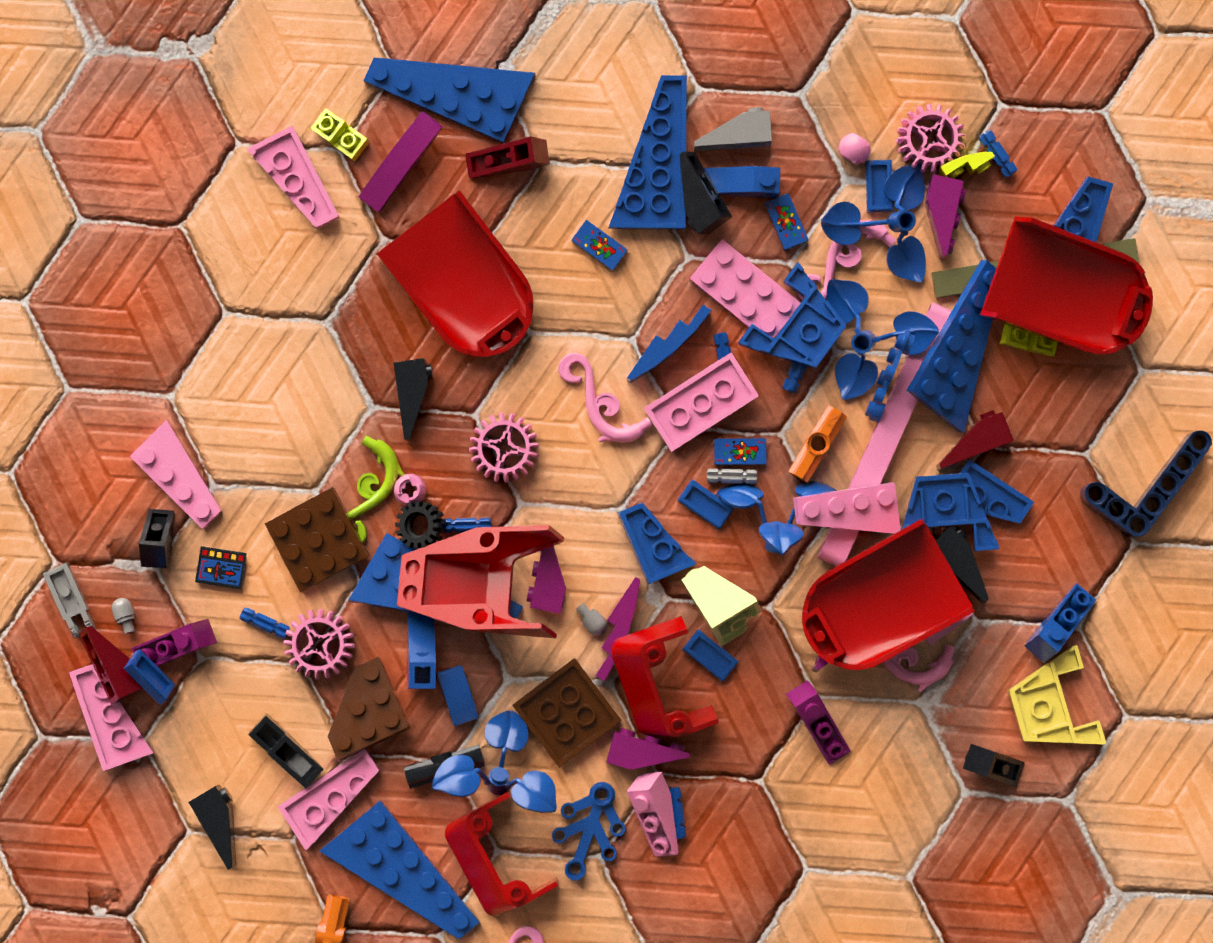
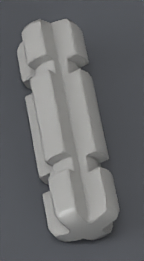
(733, 476)

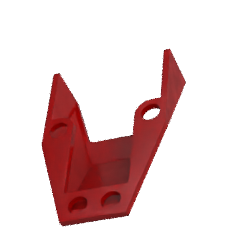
(471, 577)

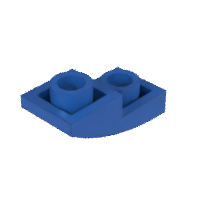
(457, 695)

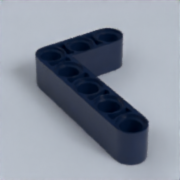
(1154, 490)

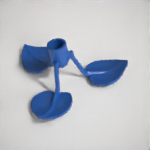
(907, 190)
(853, 372)
(777, 535)
(505, 731)

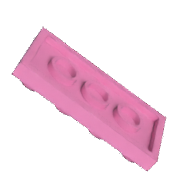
(744, 290)
(701, 402)

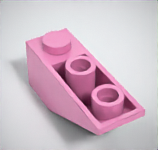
(655, 812)

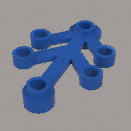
(903, 344)
(590, 825)

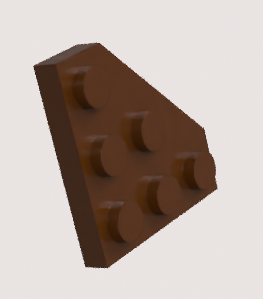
(367, 712)

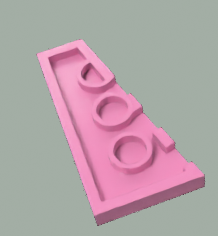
(294, 173)
(171, 468)
(859, 508)
(109, 725)
(322, 802)

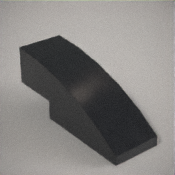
(285, 750)

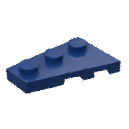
(996, 496)
(652, 545)

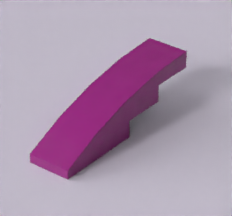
(400, 161)
(621, 619)

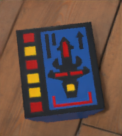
(221, 567)

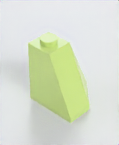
(721, 603)

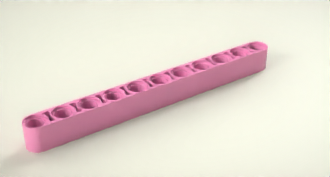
(882, 442)

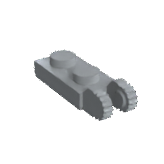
(68, 597)

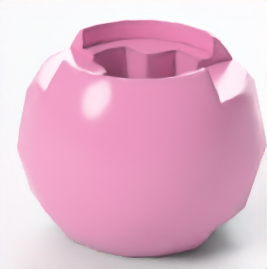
(854, 148)
(401, 484)

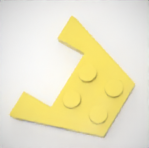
(1042, 706)

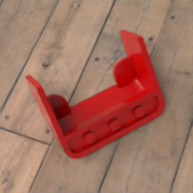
(633, 659)
(464, 841)

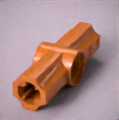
(808, 458)
(333, 921)

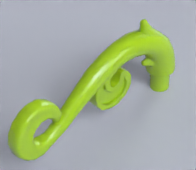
(393, 470)

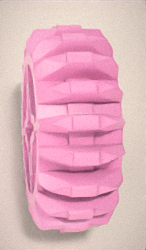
(920, 133)
(483, 442)
(325, 654)

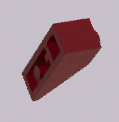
(508, 158)
(983, 436)
(109, 666)

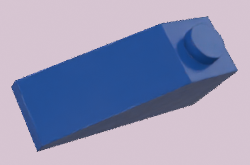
(746, 181)

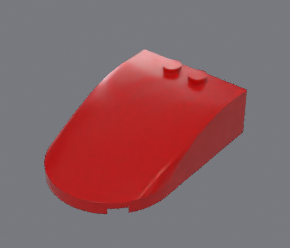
(462, 279)
(1068, 289)
(883, 601)

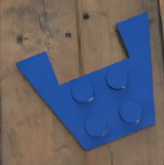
(808, 331)
(950, 501)

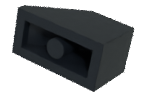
(157, 538)
(993, 765)

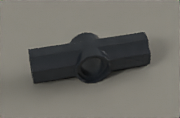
(424, 772)

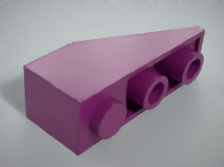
(941, 206)
(549, 585)
(178, 642)
(818, 722)
(635, 752)

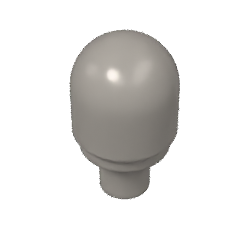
(124, 614)
(592, 620)

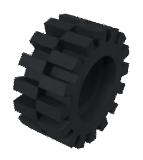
(406, 524)

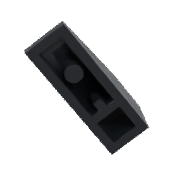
(701, 199)
(412, 388)
(962, 561)
(216, 818)

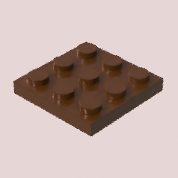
(317, 539)
(566, 712)

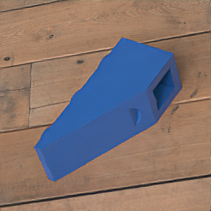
(1060, 623)
(421, 652)

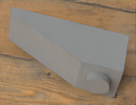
(743, 131)

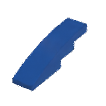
(661, 350)

